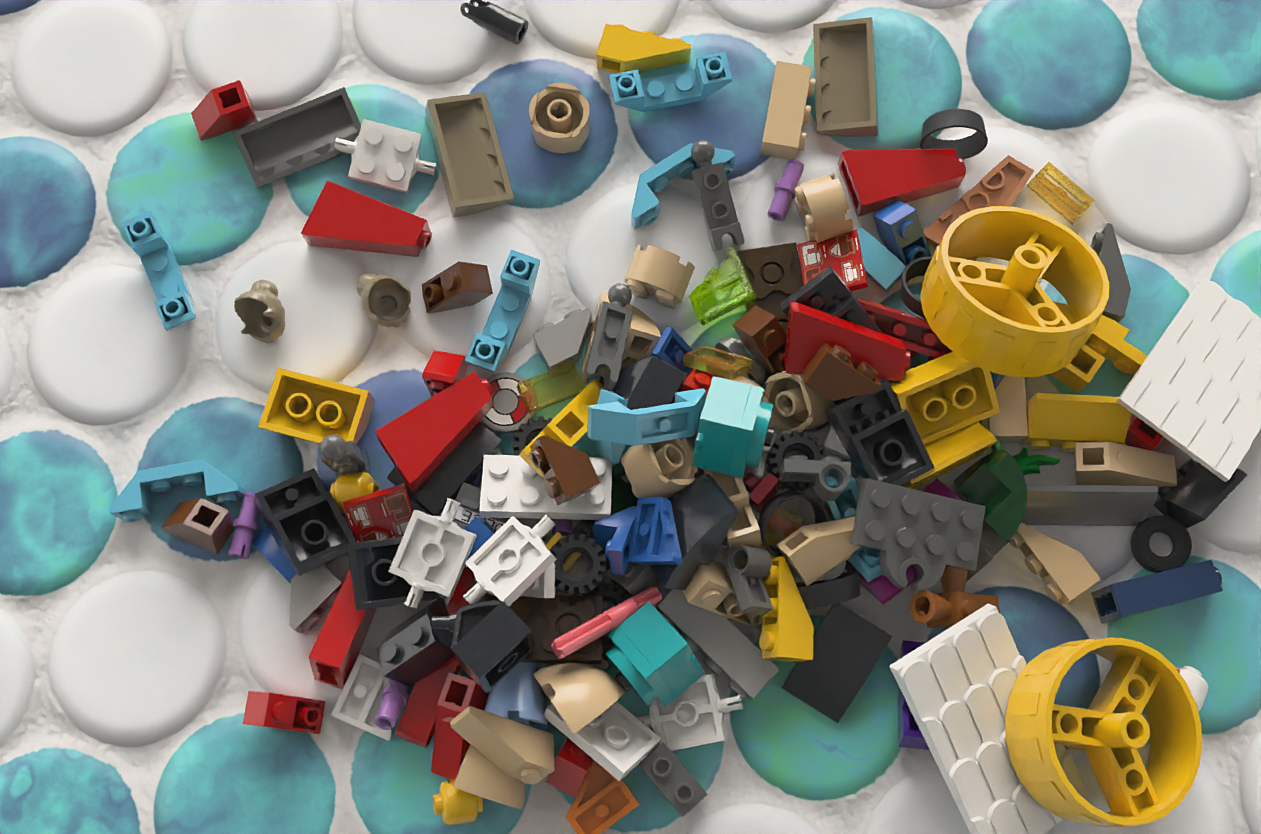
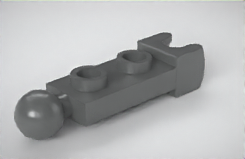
(715, 197)
(609, 337)
(343, 456)

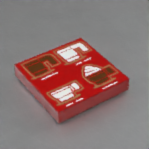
(841, 253)
(379, 514)

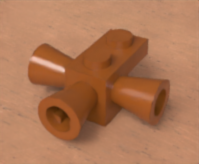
(950, 607)

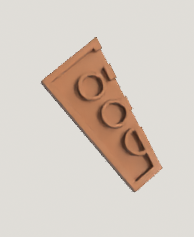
(996, 188)

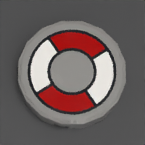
(508, 406)

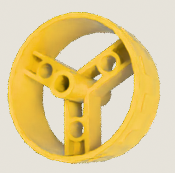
(1000, 312)
(1135, 682)

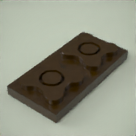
(774, 277)
(553, 618)

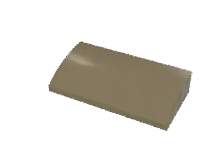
(845, 78)
(468, 153)

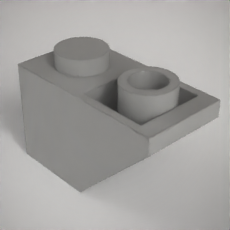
(564, 341)
(312, 596)

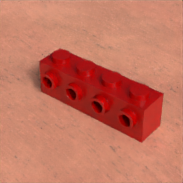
(909, 328)

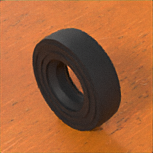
(1177, 533)

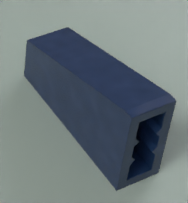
(1156, 591)

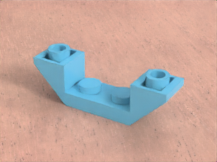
(674, 89)
(646, 205)
(150, 244)
(508, 311)
(647, 425)
(136, 498)

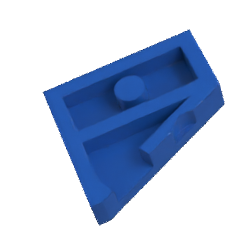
(654, 534)

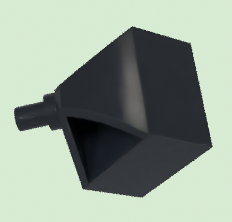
(648, 383)
(487, 640)

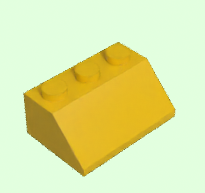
(946, 396)
(315, 408)
(1073, 419)
(954, 451)

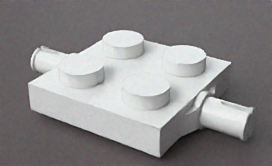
(385, 156)
(432, 553)
(510, 561)
(692, 717)

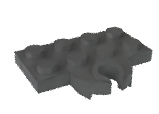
(916, 531)

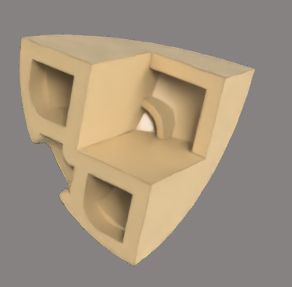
(640, 338)
(579, 691)
(486, 780)

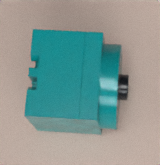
(732, 428)
(652, 657)

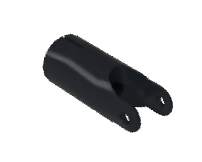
(496, 20)

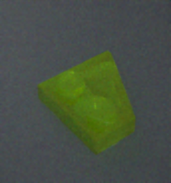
(722, 289)

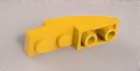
(1109, 342)
(570, 423)

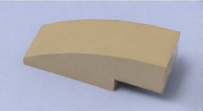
(745, 527)

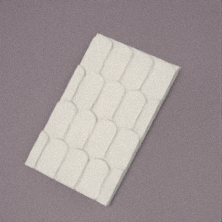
(1204, 380)
(960, 701)

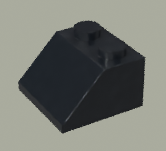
(1196, 493)
(415, 648)

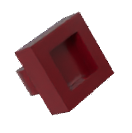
(760, 490)

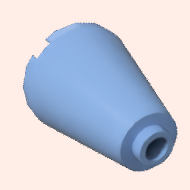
(519, 697)

